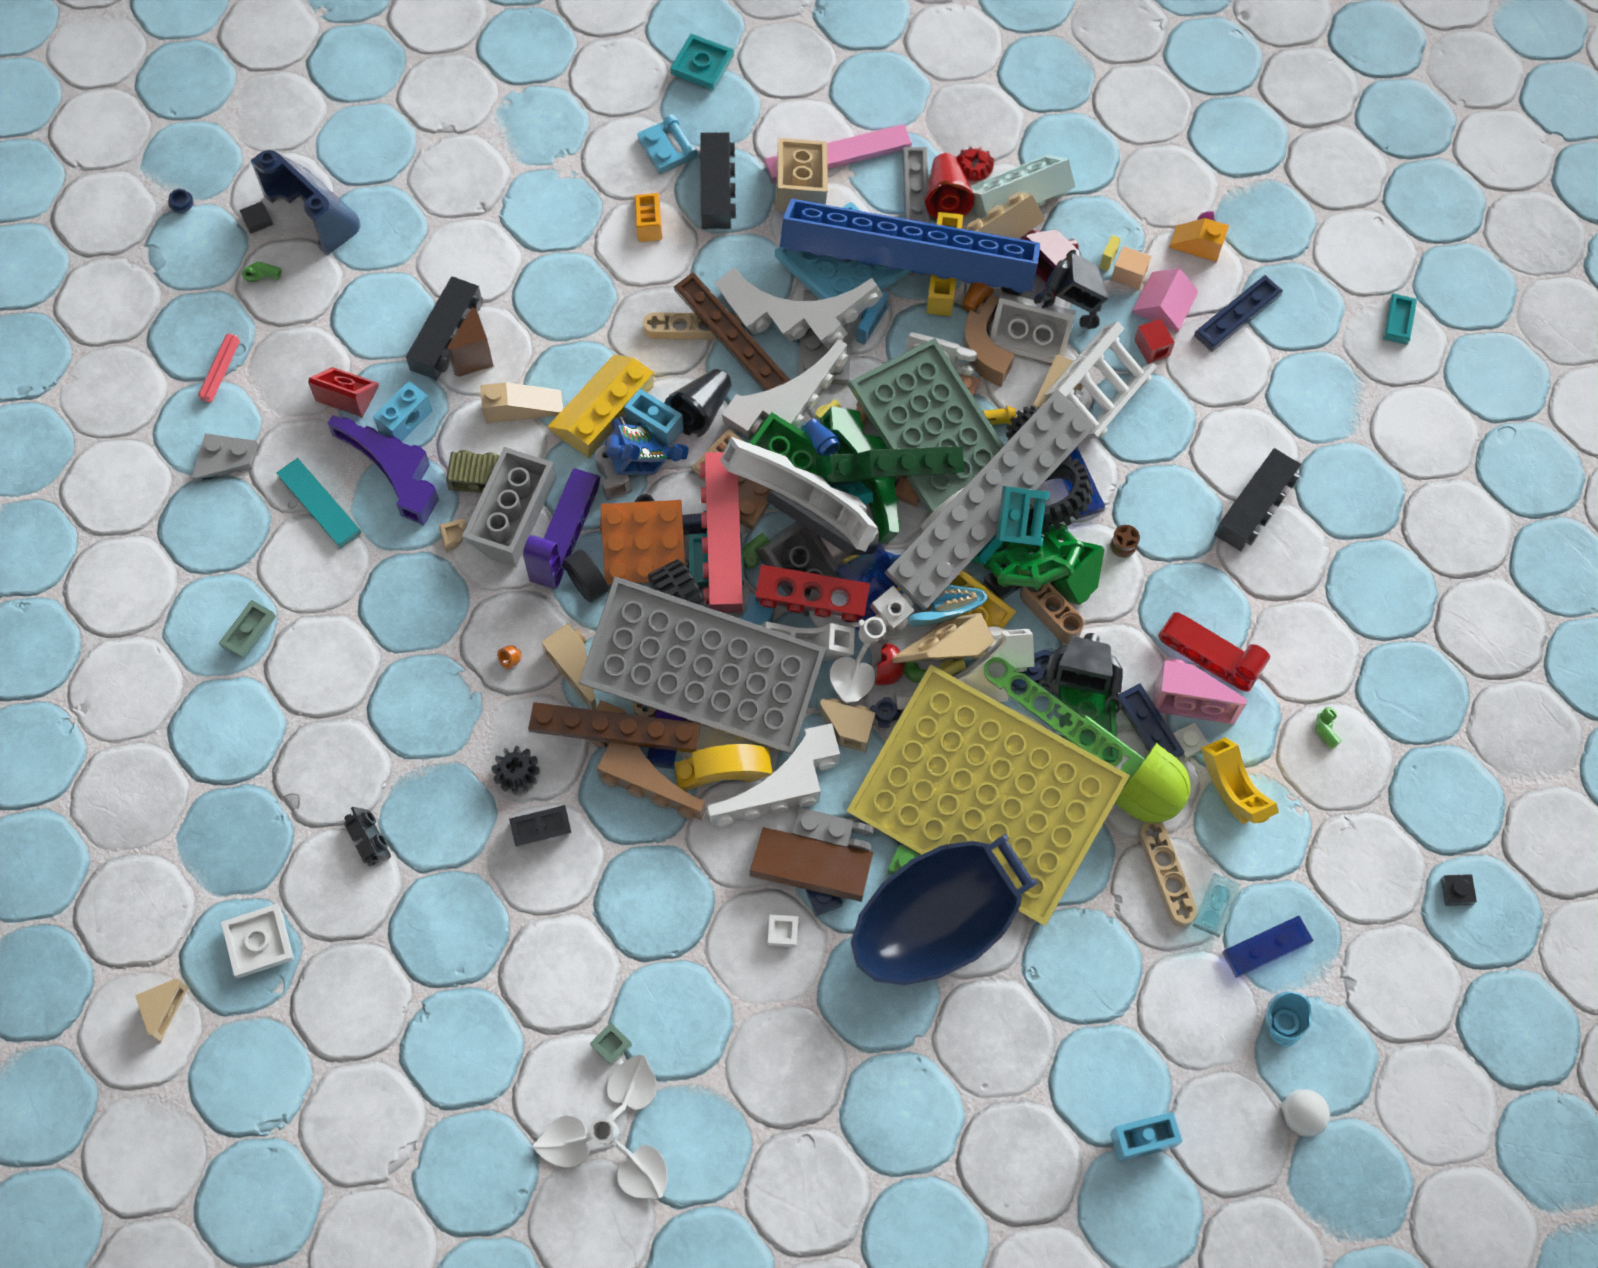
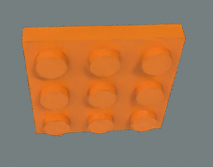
(641, 538)

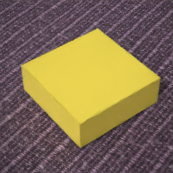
(1109, 253)

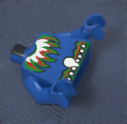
(637, 451)

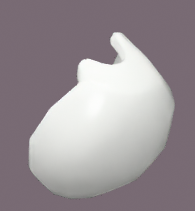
(1306, 1112)

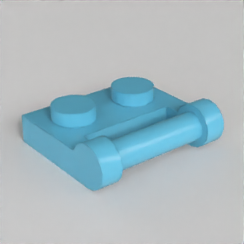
(660, 148)

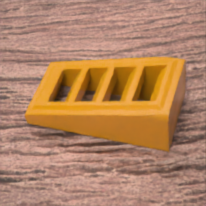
(648, 217)

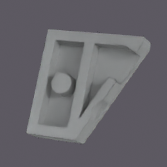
(223, 456)

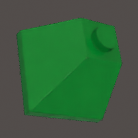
(1086, 575)

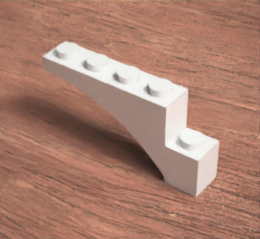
(788, 400)
(1012, 646)
(787, 787)

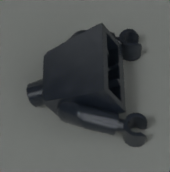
(1077, 283)
(1087, 667)

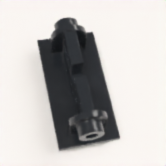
(362, 825)

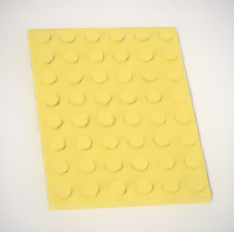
(981, 771)

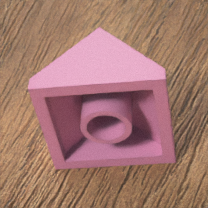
(1166, 297)

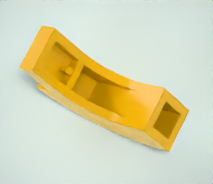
(1234, 784)

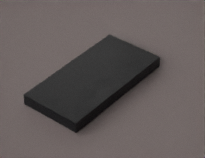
(817, 524)

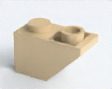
(850, 724)

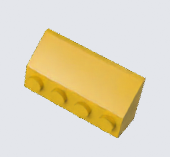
(589, 415)

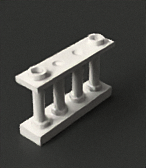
(1093, 356)

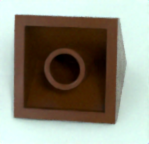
(470, 347)

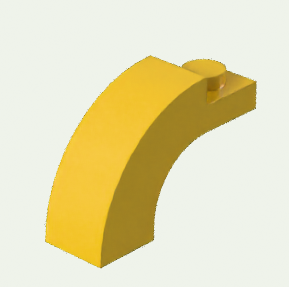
(723, 763)

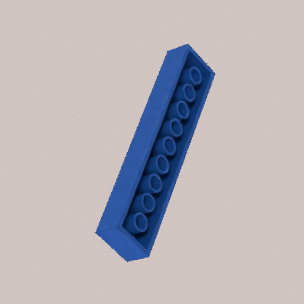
(910, 245)

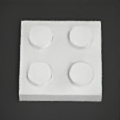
(257, 941)

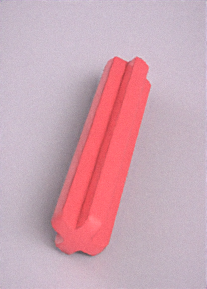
(218, 368)

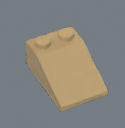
(800, 172)
(950, 640)

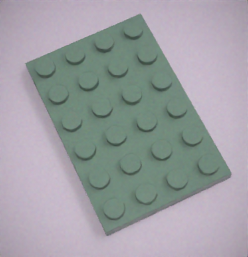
(926, 404)

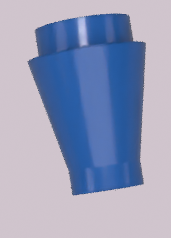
(823, 439)

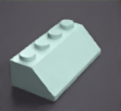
(1042, 178)

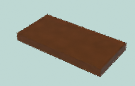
(811, 864)

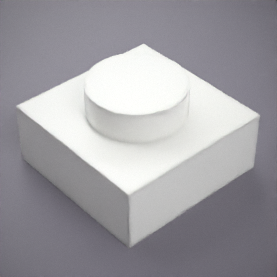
(1191, 740)
(783, 931)

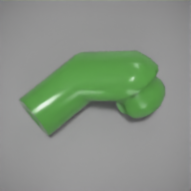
(260, 270)
(750, 557)

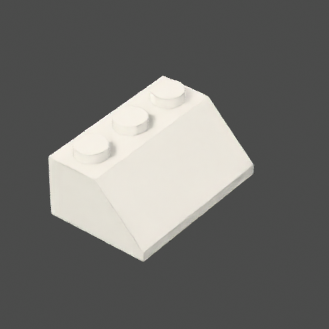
(1030, 329)

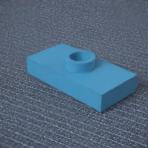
(871, 317)

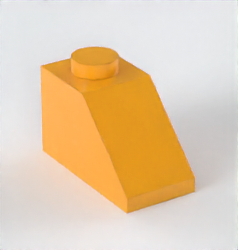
(1200, 238)

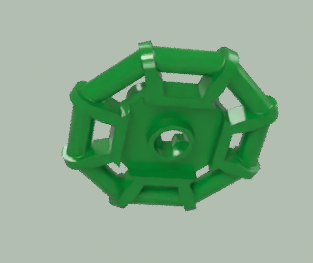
(1042, 559)

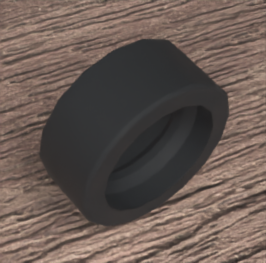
(585, 575)

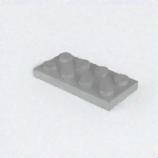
(813, 349)

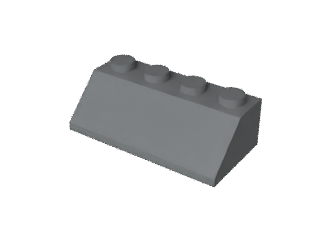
(510, 505)

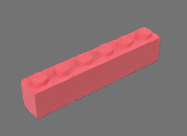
(722, 536)

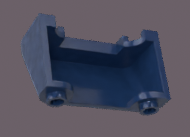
(289, 180)

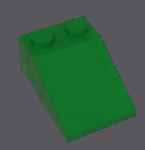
(787, 440)

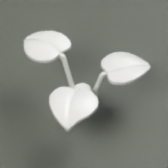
(851, 677)
(565, 1138)

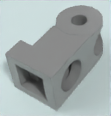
(613, 484)

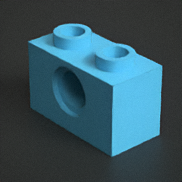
(403, 412)
(658, 417)
(1146, 1137)

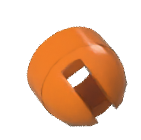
(509, 656)

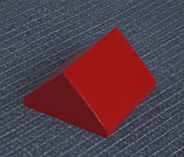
(343, 390)

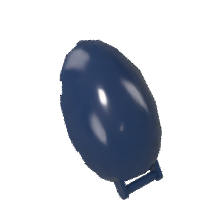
(938, 912)

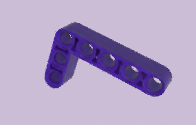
(545, 555)

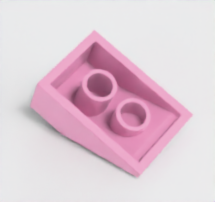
(1192, 693)

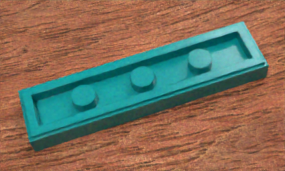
(318, 503)

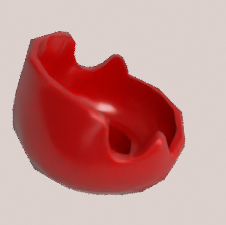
(888, 671)

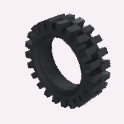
(1073, 502)

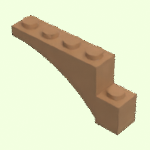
(630, 769)

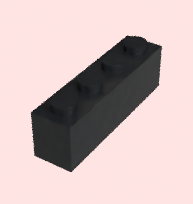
(715, 180)
(429, 351)
(1257, 500)

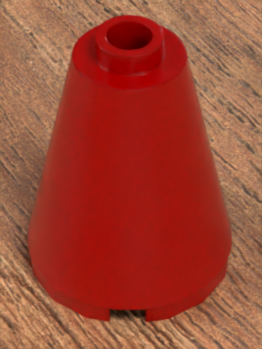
(948, 188)

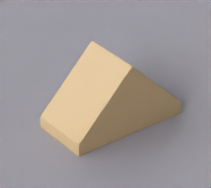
(160, 1006)

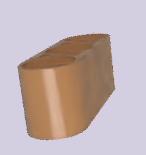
(1055, 620)

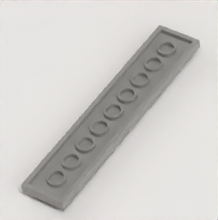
(973, 514)

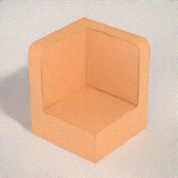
(1131, 267)

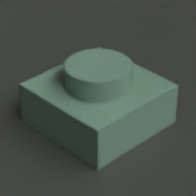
(610, 1044)

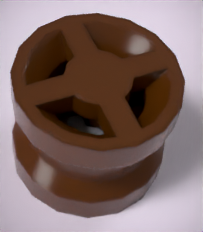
(1127, 534)

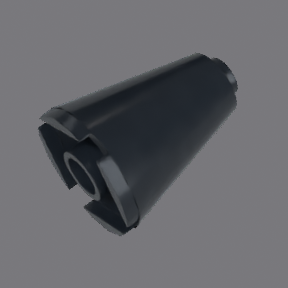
(700, 401)

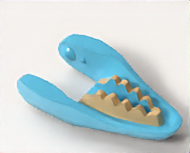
(948, 605)

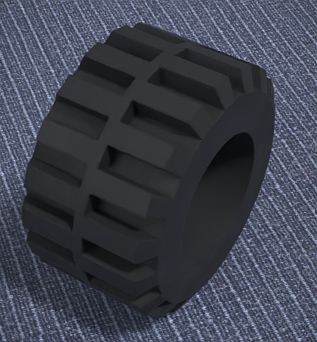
(676, 581)

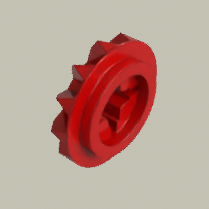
(982, 169)

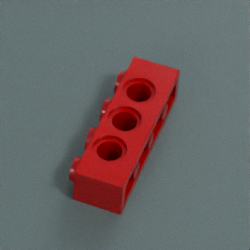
(772, 577)

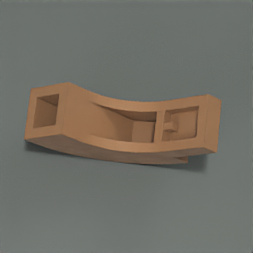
(991, 361)

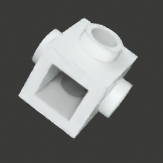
(893, 600)

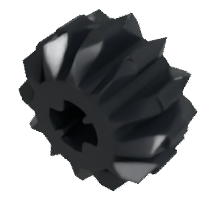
(507, 764)

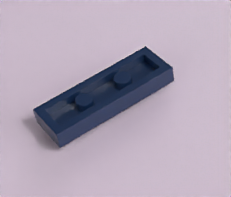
(1148, 721)

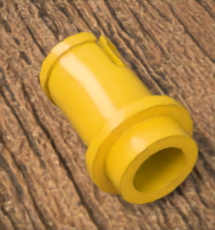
(1000, 416)

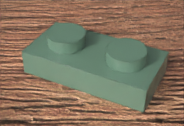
(247, 629)

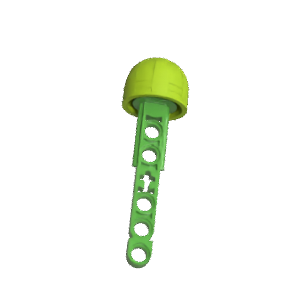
(1156, 783)

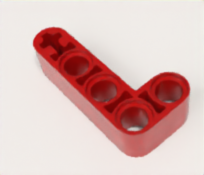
(1213, 652)

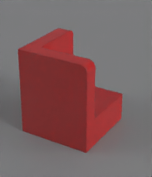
(1154, 341)

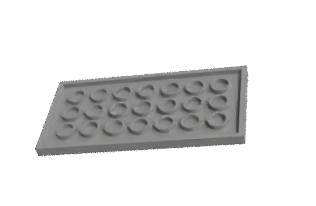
(702, 665)

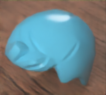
(1288, 1017)

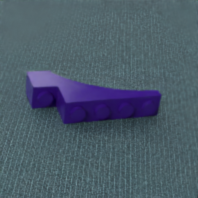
(399, 462)

